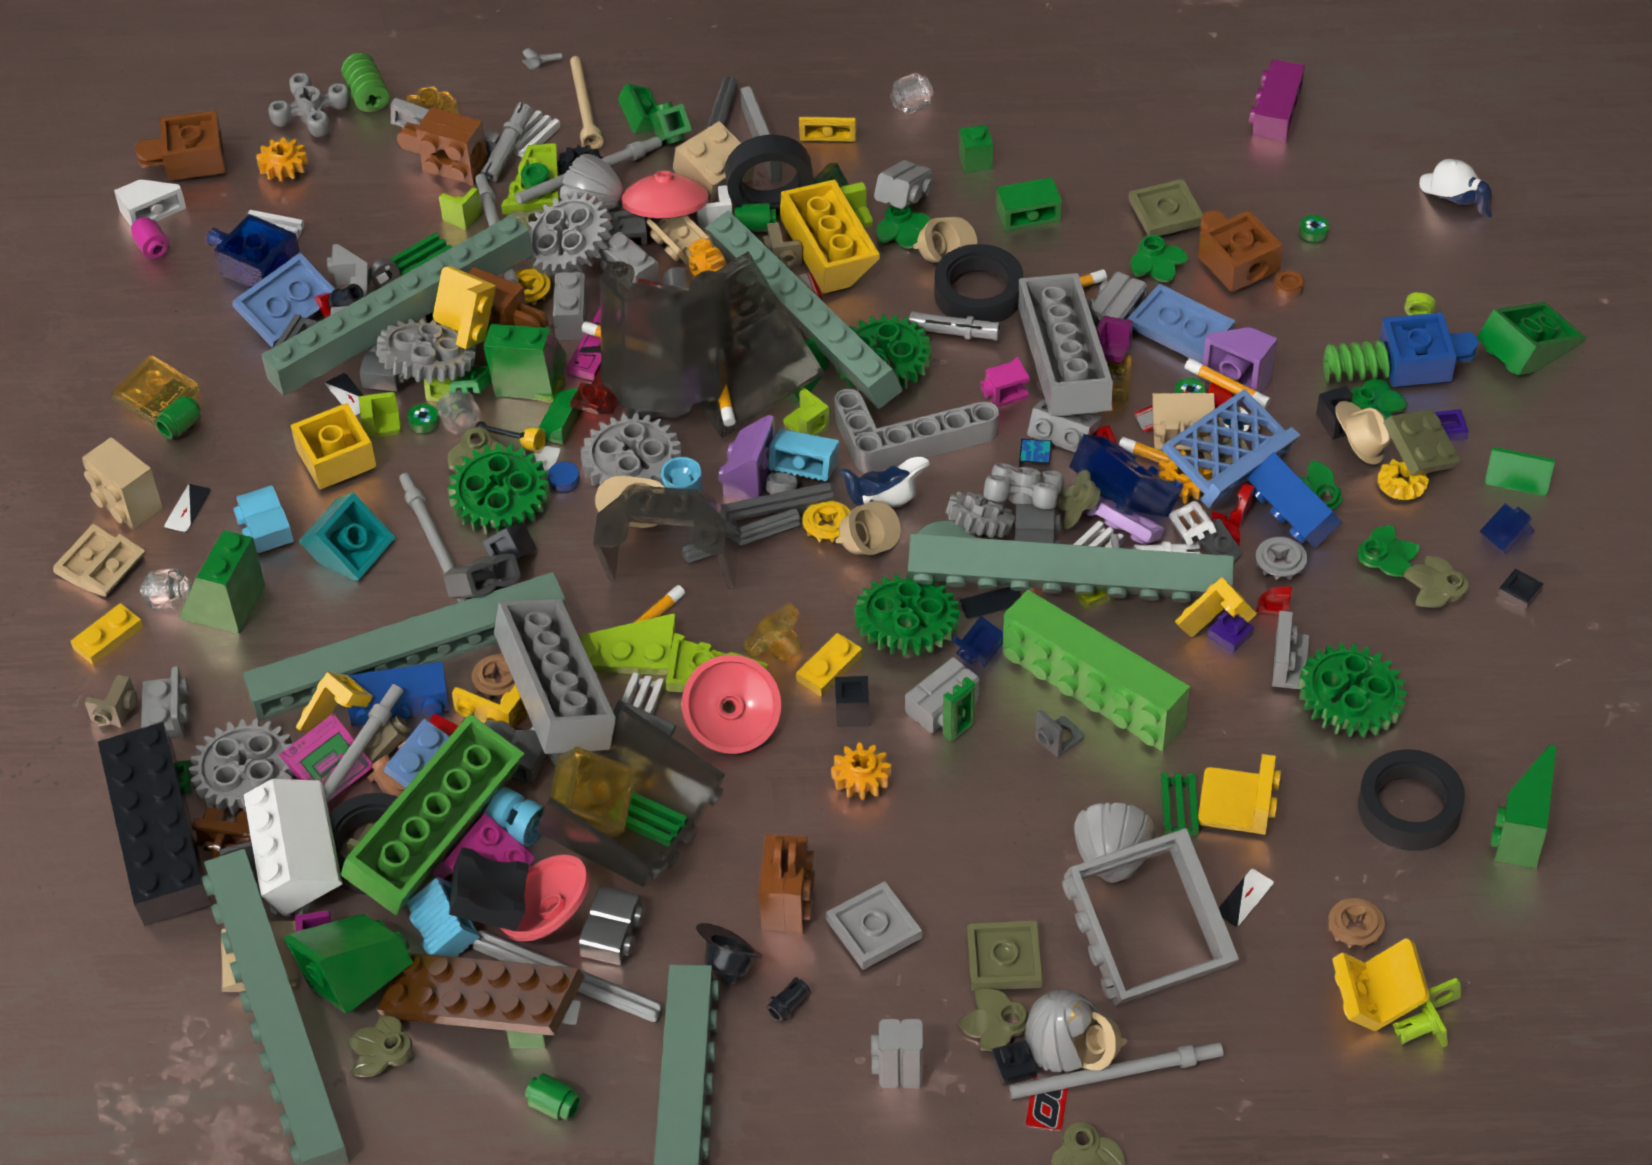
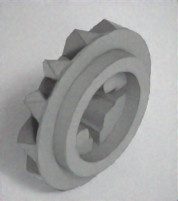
(1278, 548)

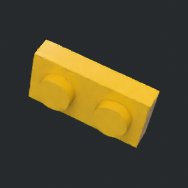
(106, 634)
(829, 662)

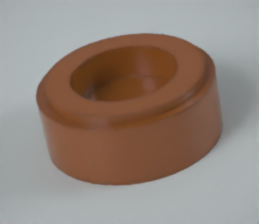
(1289, 284)

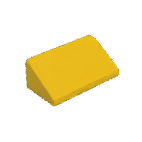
(827, 129)

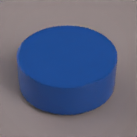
(563, 476)

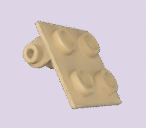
(1176, 413)

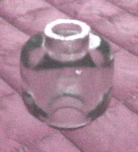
(911, 93)
(458, 411)
(165, 589)

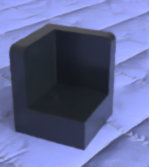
(1326, 410)
(511, 540)
(852, 701)

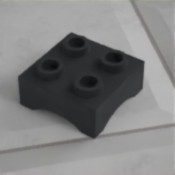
(488, 890)

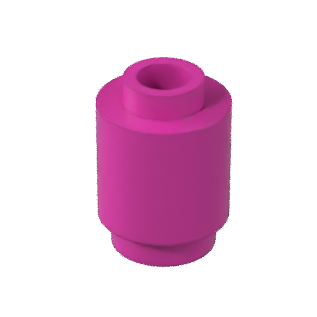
(149, 237)

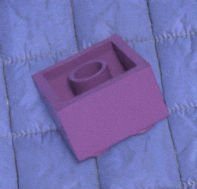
(1242, 356)
(748, 461)

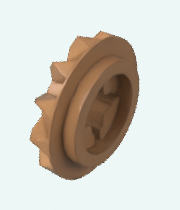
(484, 674)
(1356, 910)

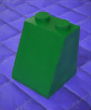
(523, 360)
(226, 585)
(349, 958)

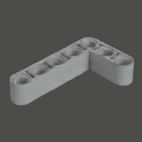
(921, 437)

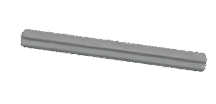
(590, 986)

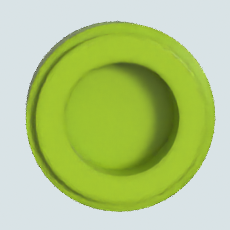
(1419, 303)

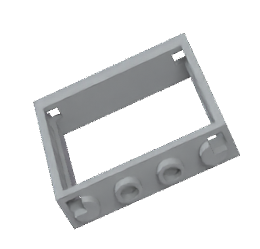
(1199, 894)

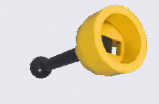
(530, 438)

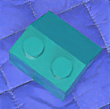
(347, 537)

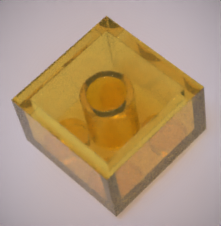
(594, 789)

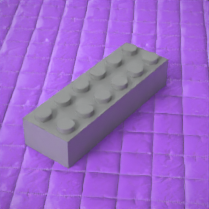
(1064, 345)
(554, 676)

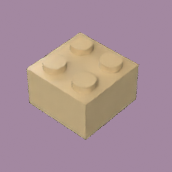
(705, 158)
(121, 483)

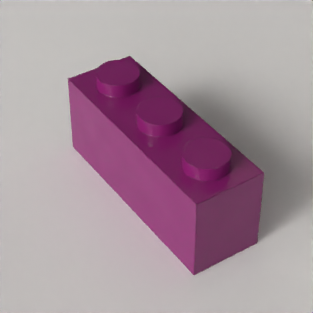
(1277, 100)

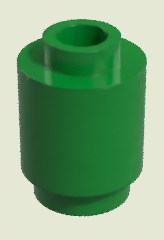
(756, 216)
(178, 417)
(553, 1097)

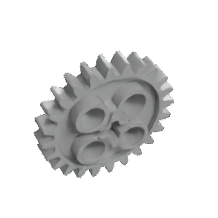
(569, 234)
(423, 351)
(629, 449)
(238, 763)

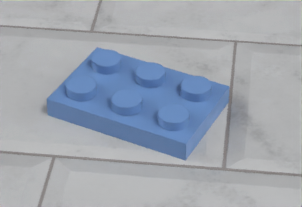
(280, 296)
(1178, 322)
(415, 753)

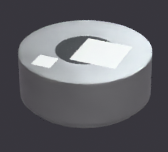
(383, 272)

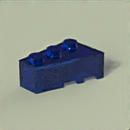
(1124, 479)

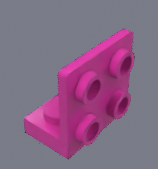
(487, 840)

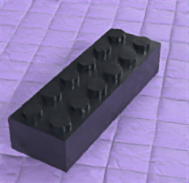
(153, 823)

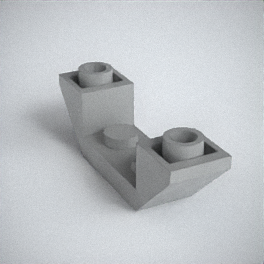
(348, 270)

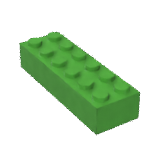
(1095, 670)
(431, 814)

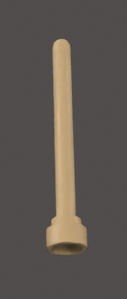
(590, 133)

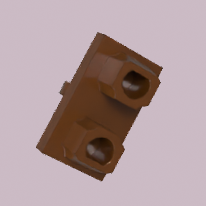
(217, 834)

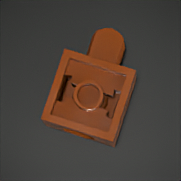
(447, 144)
(187, 147)
(1238, 248)
(510, 304)
(786, 883)

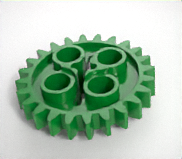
(898, 342)
(498, 488)
(906, 615)
(1352, 690)

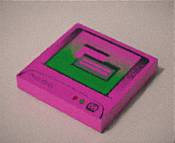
(320, 752)

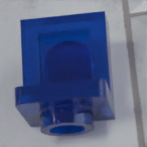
(1507, 527)
(979, 643)

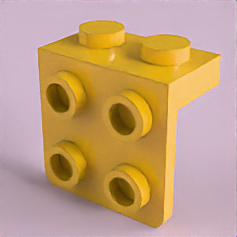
(464, 305)
(1239, 798)
(1383, 986)

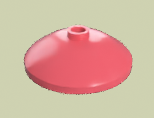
(664, 196)
(747, 688)
(552, 896)

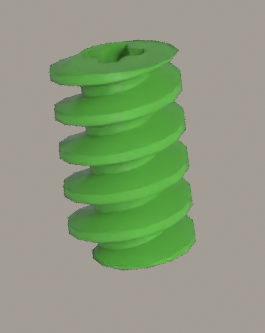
(365, 82)
(1356, 360)

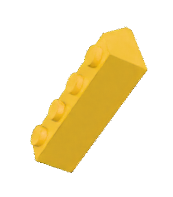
(829, 233)

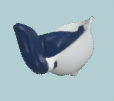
(1459, 184)
(892, 486)

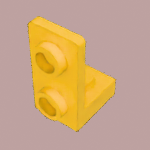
(1212, 602)
(332, 690)
(510, 709)

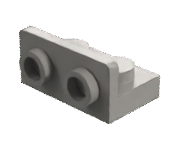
(1062, 430)
(1290, 652)
(165, 703)

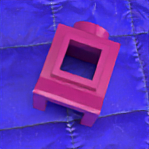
(1005, 383)

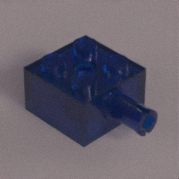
(252, 249)

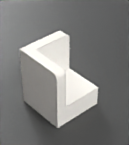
(714, 210)

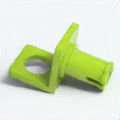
(1428, 1019)

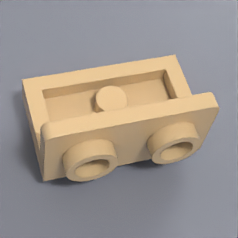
(677, 234)

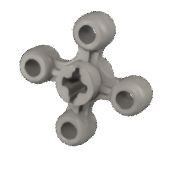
(309, 104)
(1024, 486)

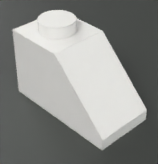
(149, 200)

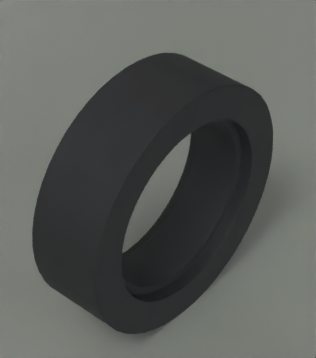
(760, 150)
(978, 258)
(353, 813)
(1403, 833)

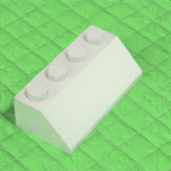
(292, 842)

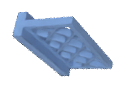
(1232, 474)

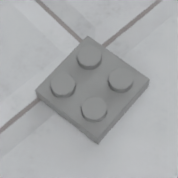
(873, 925)

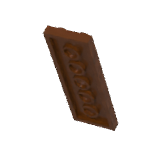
(482, 993)

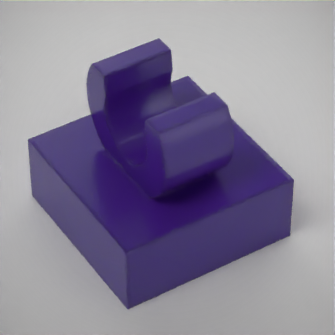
(1230, 632)

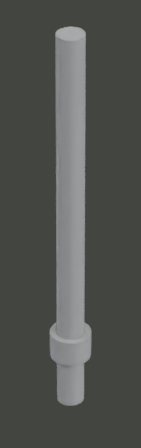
(633, 151)
(487, 200)
(417, 501)
(377, 716)
(1184, 1056)

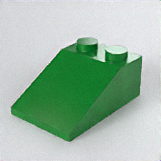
(1528, 336)
(1524, 819)

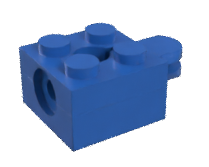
(1423, 349)

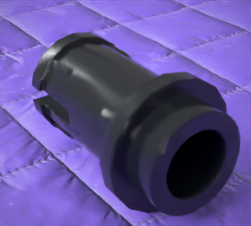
(345, 296)
(788, 999)

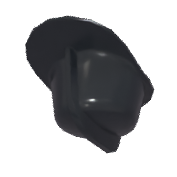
(727, 952)

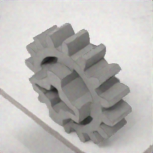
(979, 515)

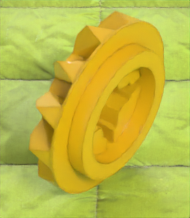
(539, 282)
(1398, 487)
(825, 511)

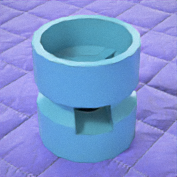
(681, 473)
(516, 815)

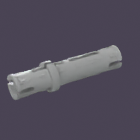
(512, 133)
(957, 326)

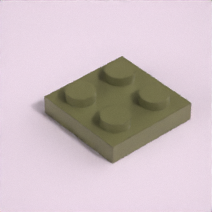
(1166, 208)
(1422, 442)
(1004, 955)

